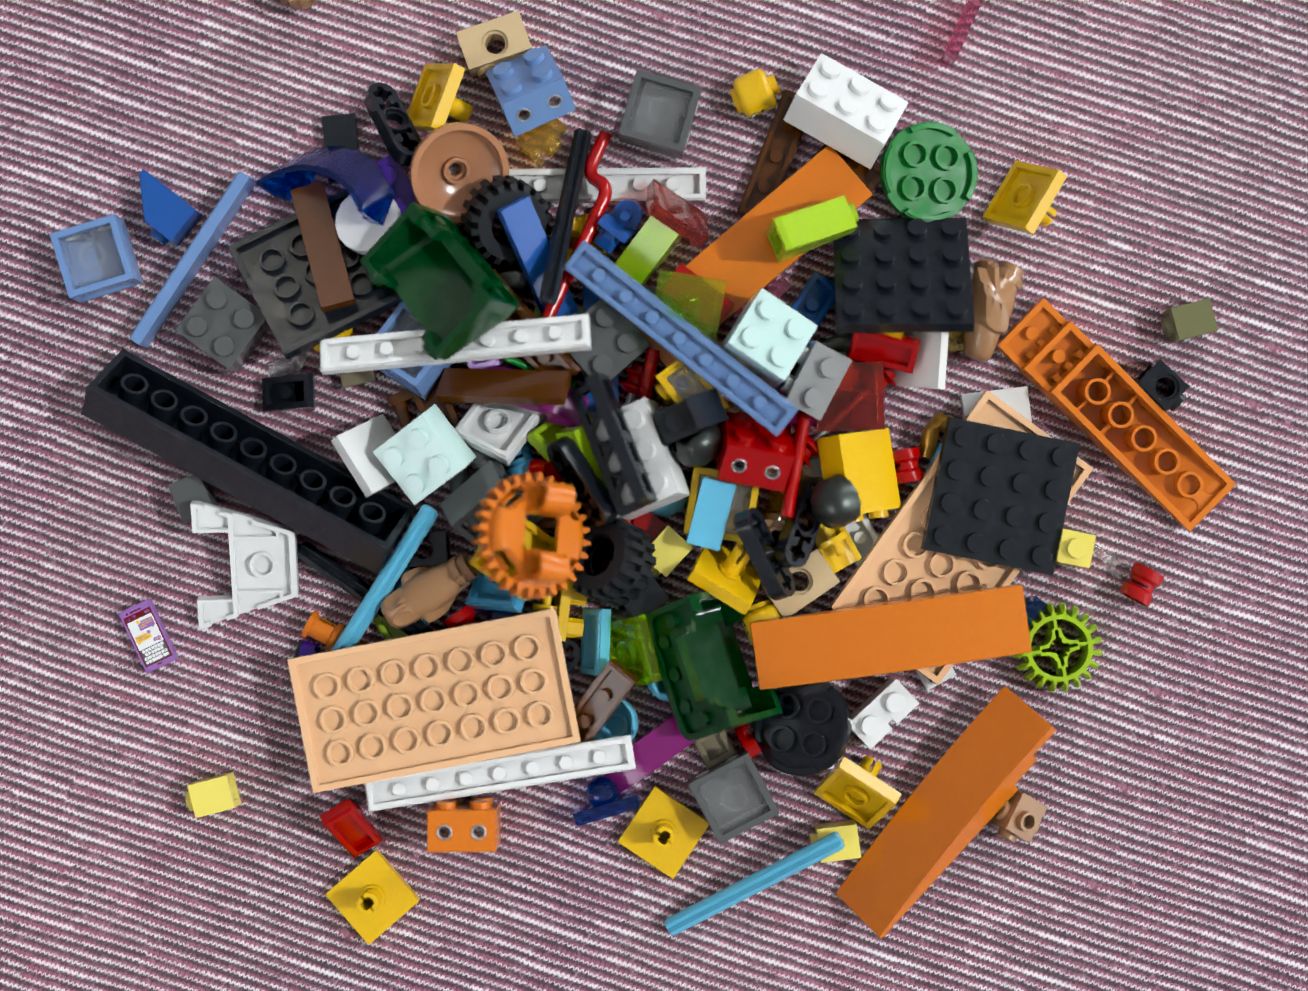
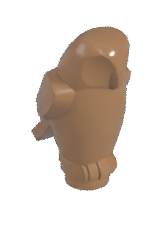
(993, 302)
(428, 591)

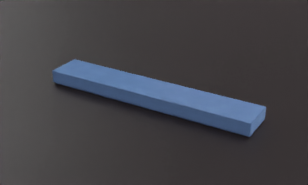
(192, 260)

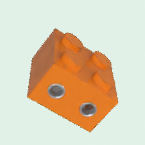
(464, 825)

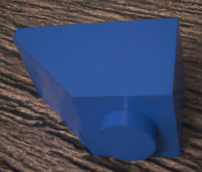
(166, 211)

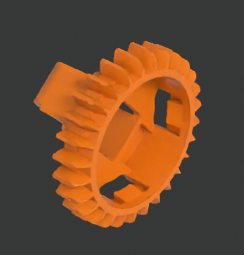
(504, 529)

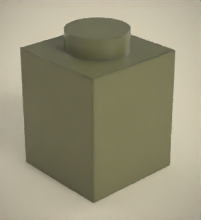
(1189, 321)

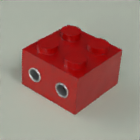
(754, 454)

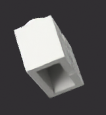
(886, 704)

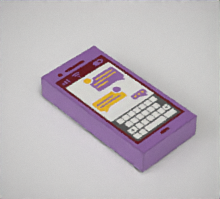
(148, 635)

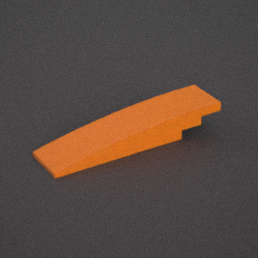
(744, 251)
(1115, 413)
(891, 636)
(946, 811)

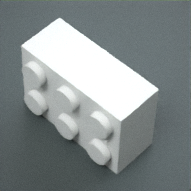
(845, 111)
(657, 458)

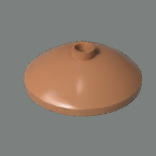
(478, 159)

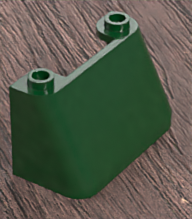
(439, 280)
(706, 667)

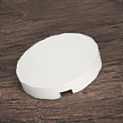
(357, 232)

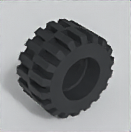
(483, 208)
(629, 566)

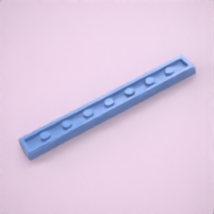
(680, 338)

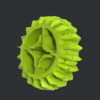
(1060, 661)

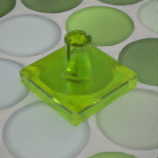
(694, 299)
(634, 649)

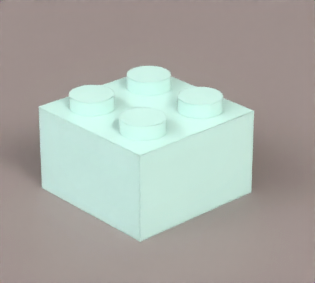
(768, 337)
(424, 454)

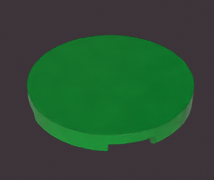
(928, 172)

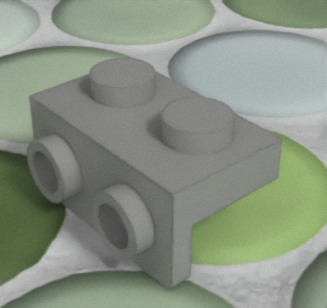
(815, 379)

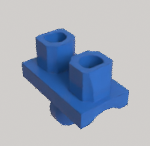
(619, 225)

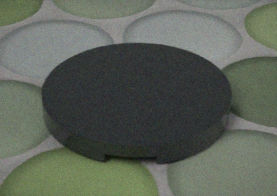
(809, 731)

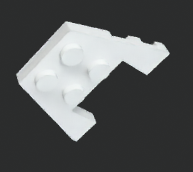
(260, 562)

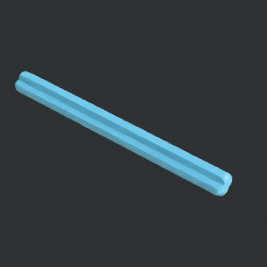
(387, 577)
(754, 883)

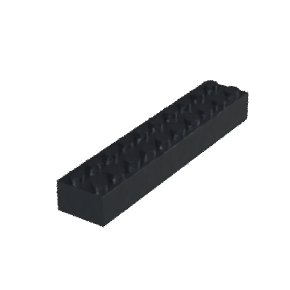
(246, 460)

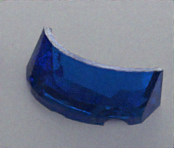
(349, 167)

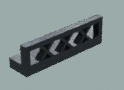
(620, 442)

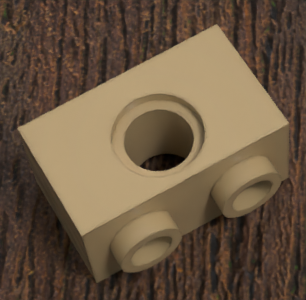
(476, 39)
(819, 580)

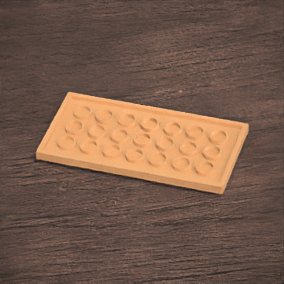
(901, 569)
(434, 700)

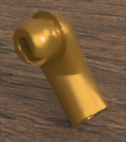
(931, 433)

